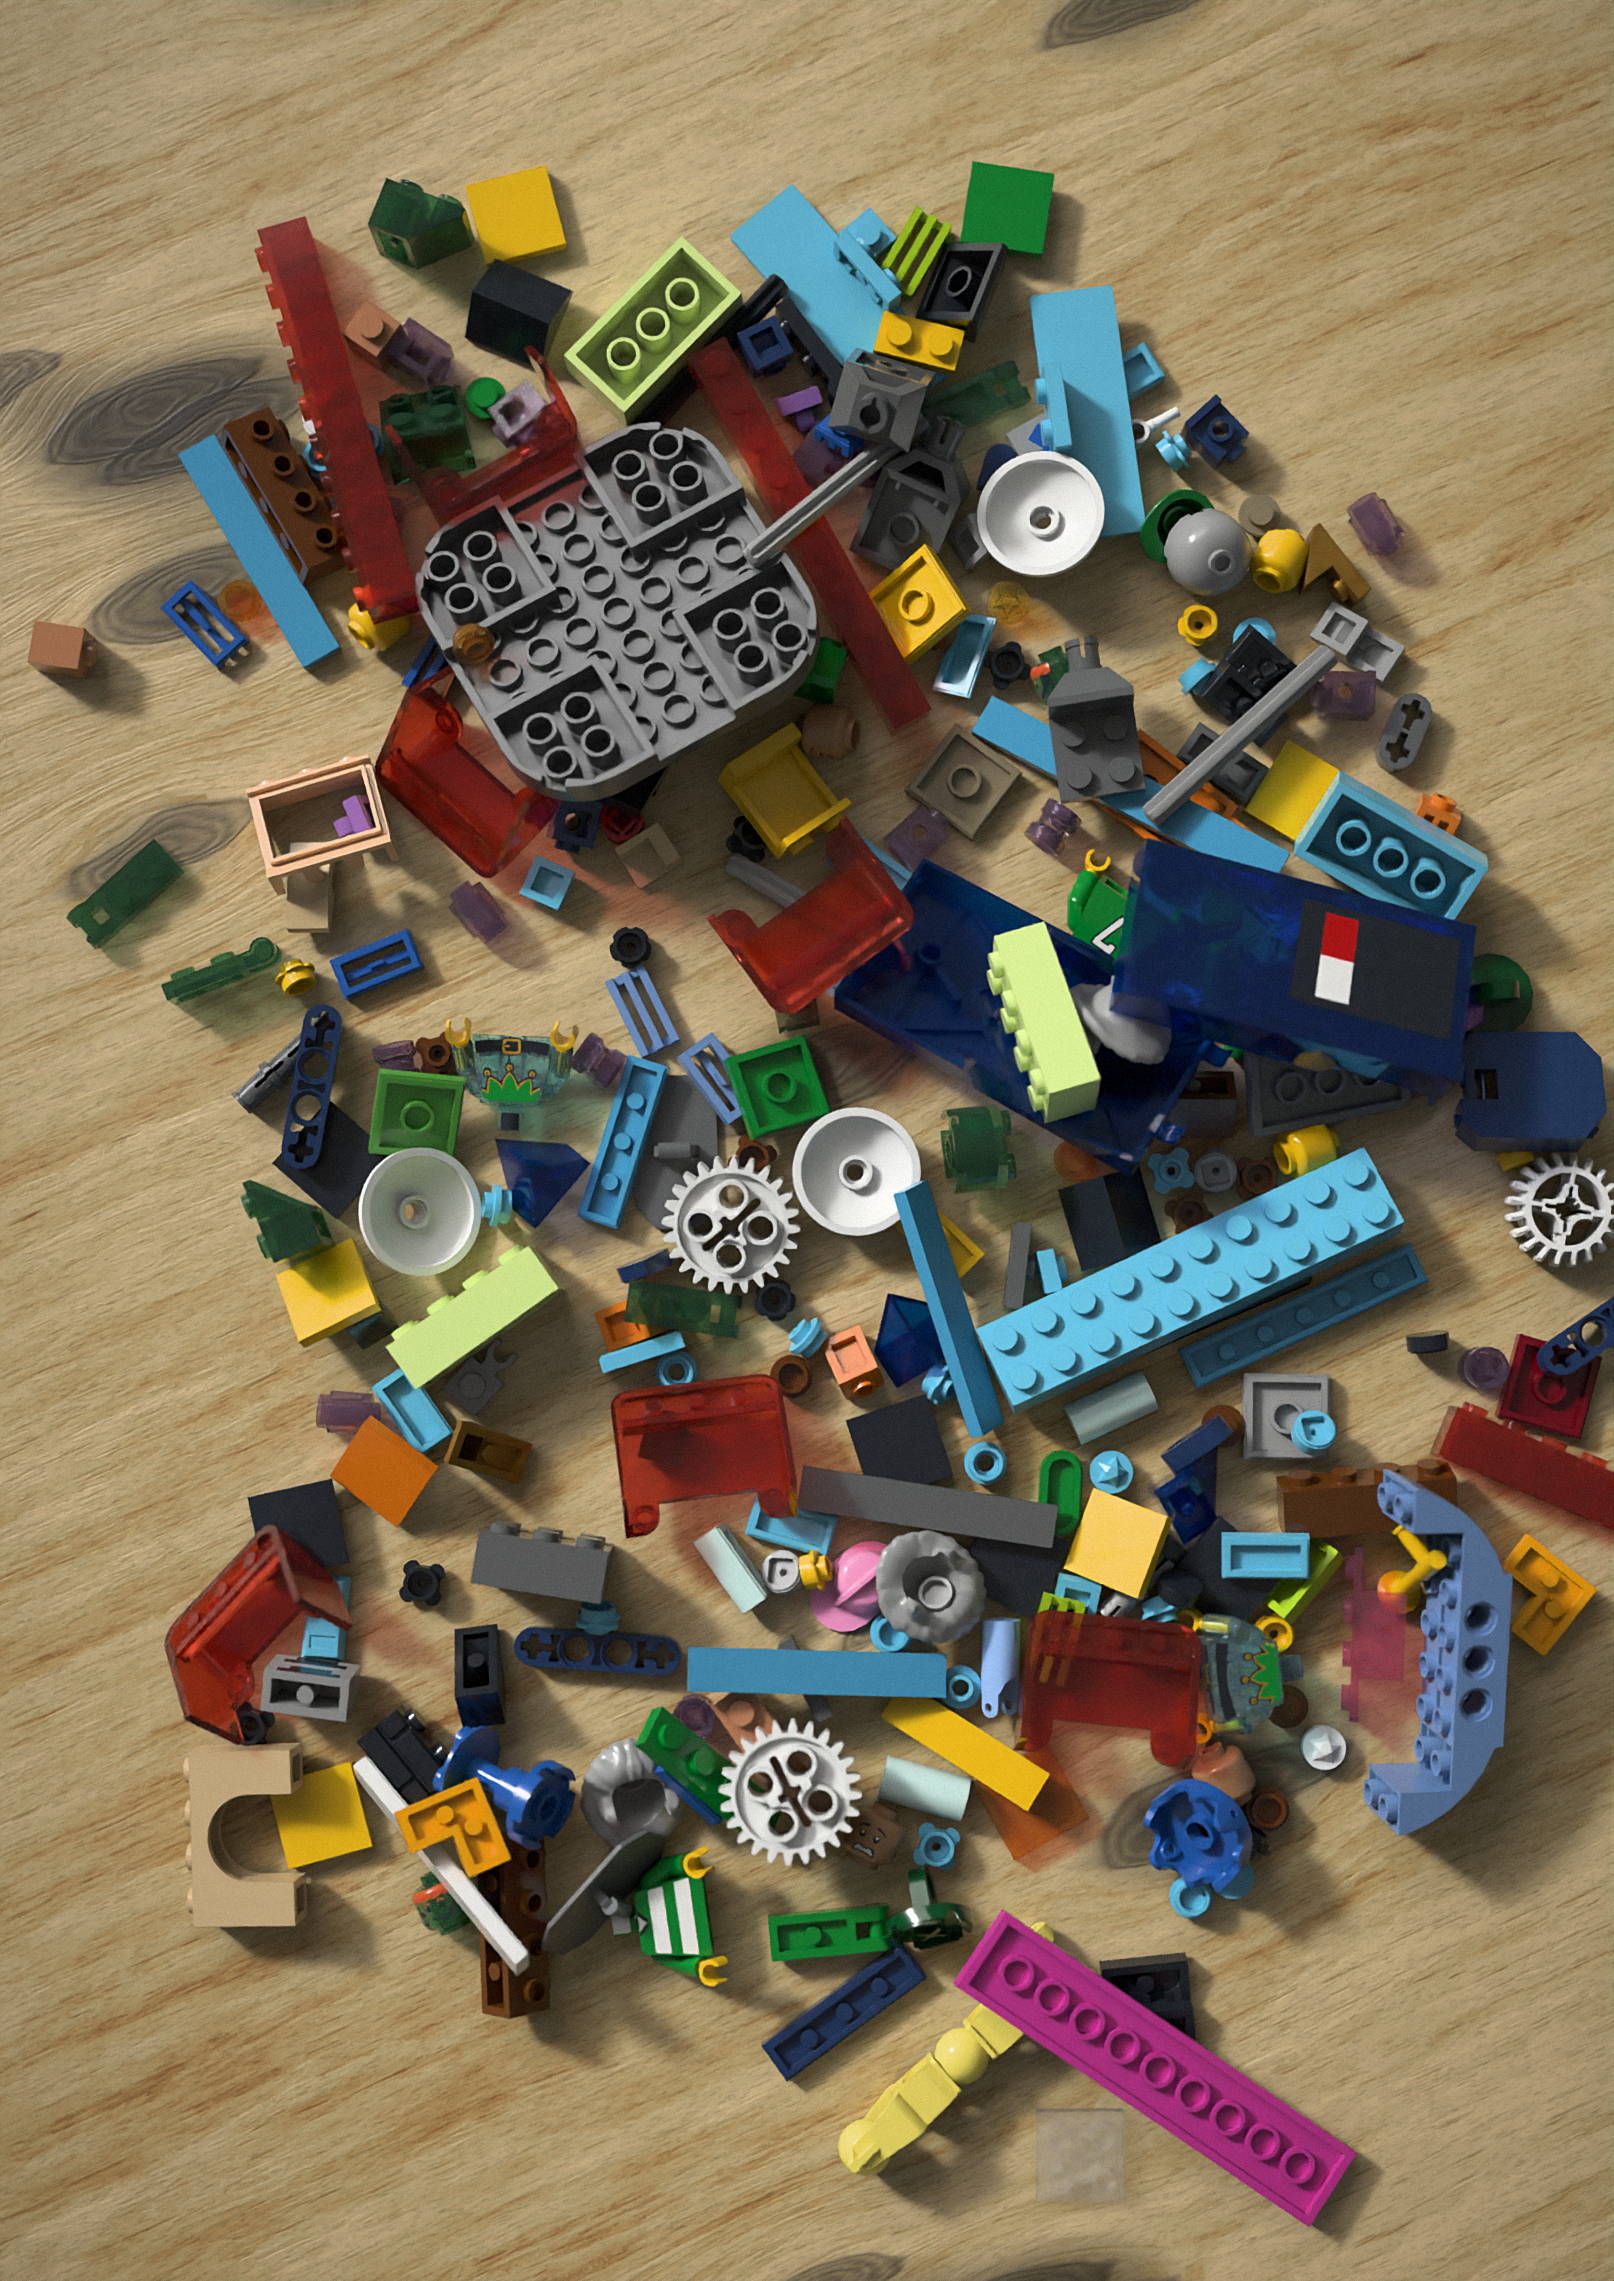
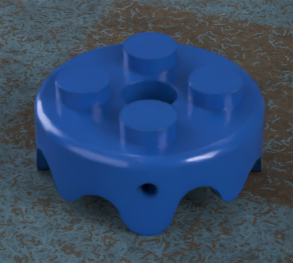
(1181, 1843)

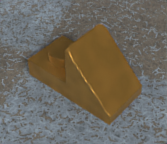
(1329, 561)
(488, 1452)

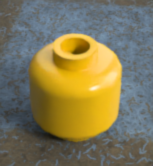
(1279, 560)
(376, 636)
(1305, 1149)

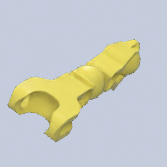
(927, 2088)

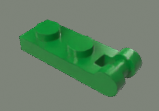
(827, 1932)

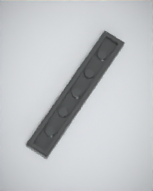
(927, 1506)

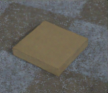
(963, 781)

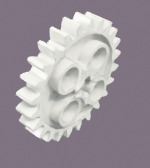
(757, 1251)
(754, 1809)

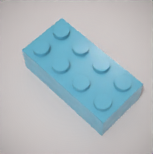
(1389, 850)

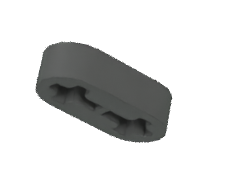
(1412, 736)

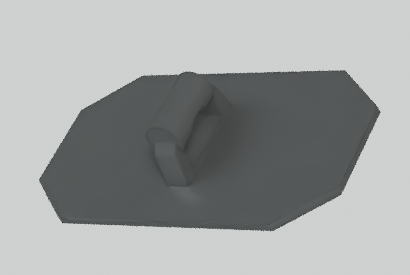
(679, 1140)
(603, 1893)

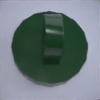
(1502, 990)
(928, 1922)

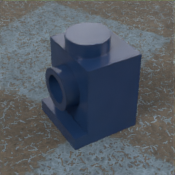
(764, 348)
(1200, 436)
(585, 831)

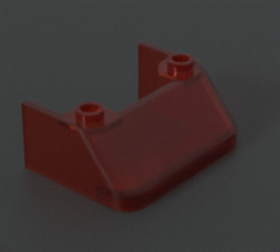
(511, 474)
(450, 788)
(237, 1621)

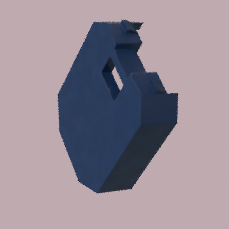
(1545, 1092)

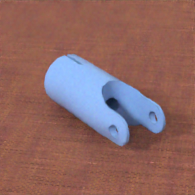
(1000, 1664)

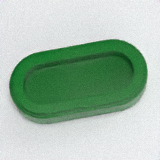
(1062, 1485)

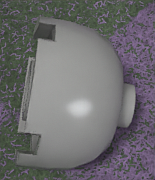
(1207, 552)

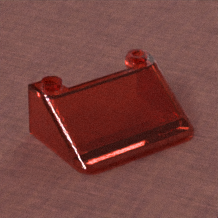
(823, 931)
(702, 1445)
(1111, 1676)

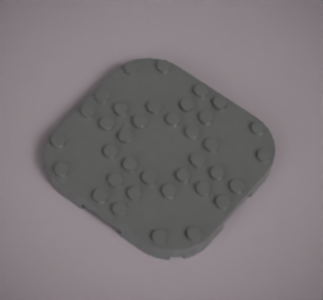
(619, 613)

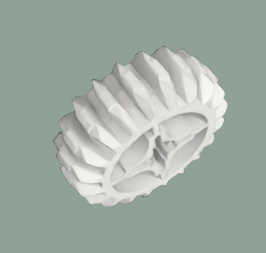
(1558, 1228)

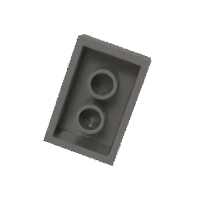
(542, 1562)

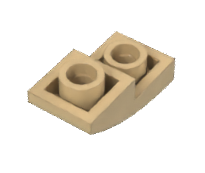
(309, 903)

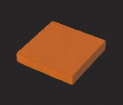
(384, 1471)

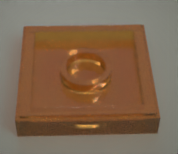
(1049, 1816)

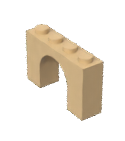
(221, 1889)

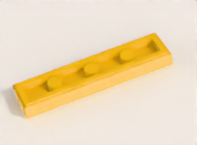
(967, 1747)

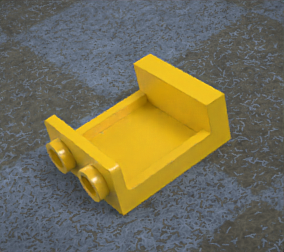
(782, 794)

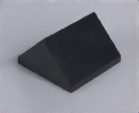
(963, 286)
(516, 311)
(1109, 1218)

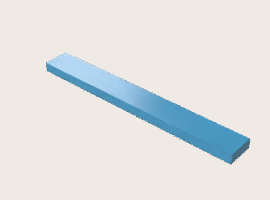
(1188, 826)

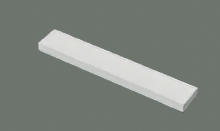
(447, 1872)

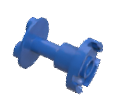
(535, 1800)

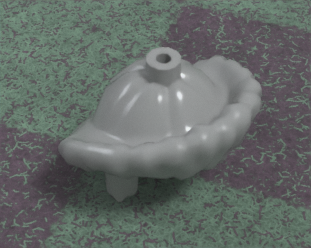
(1125, 1035)
(929, 1587)
(627, 1796)

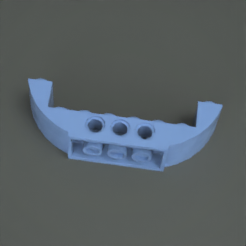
(1460, 1665)

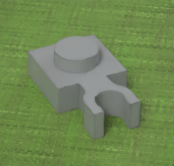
(476, 1381)

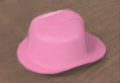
(852, 1594)

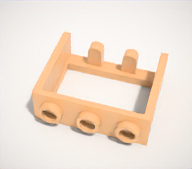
(310, 784)

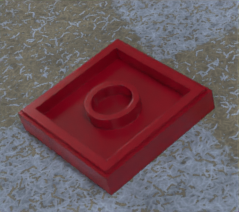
(1544, 1401)

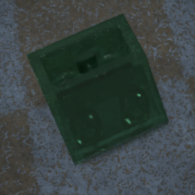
(417, 225)
(431, 428)
(288, 1224)

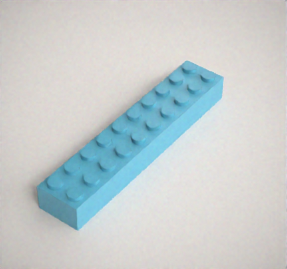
(1190, 1280)

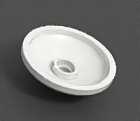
(1038, 488)
(860, 1139)
(443, 1206)

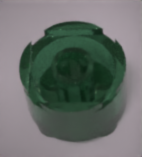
(977, 1148)

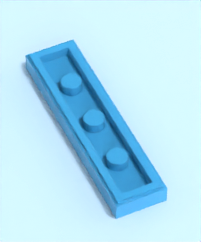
(623, 1142)

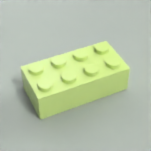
(653, 331)
(1043, 1023)
(475, 1317)

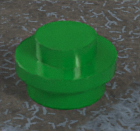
(482, 395)

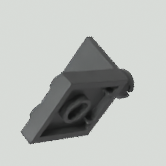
(880, 399)
(914, 499)
(1093, 729)

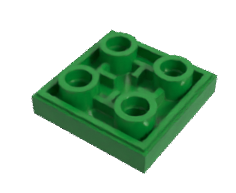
(1007, 208)

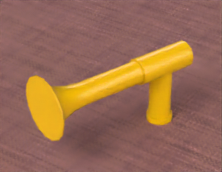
(1427, 1566)

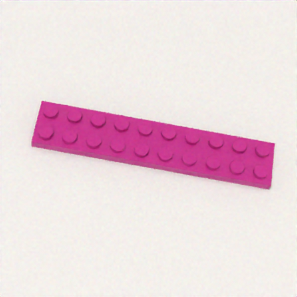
(1154, 2067)

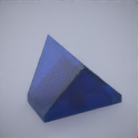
(538, 1175)
(907, 1339)
(1189, 1496)

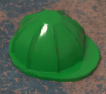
(1163, 518)

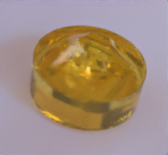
(1008, 602)

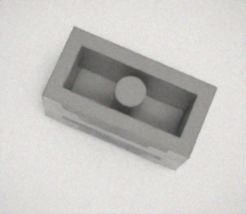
(310, 1687)

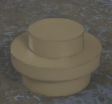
(1259, 515)

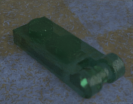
(974, 398)
(126, 894)
(224, 970)
(681, 1309)

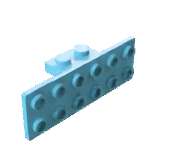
(825, 273)
(1088, 396)

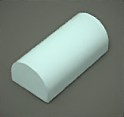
(1111, 1407)
(732, 1567)
(924, 1788)

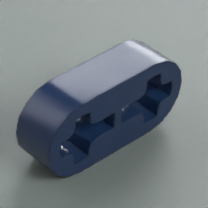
(1196, 1443)

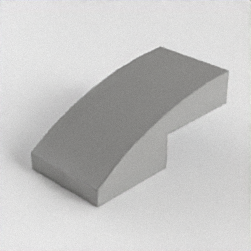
(1357, 643)

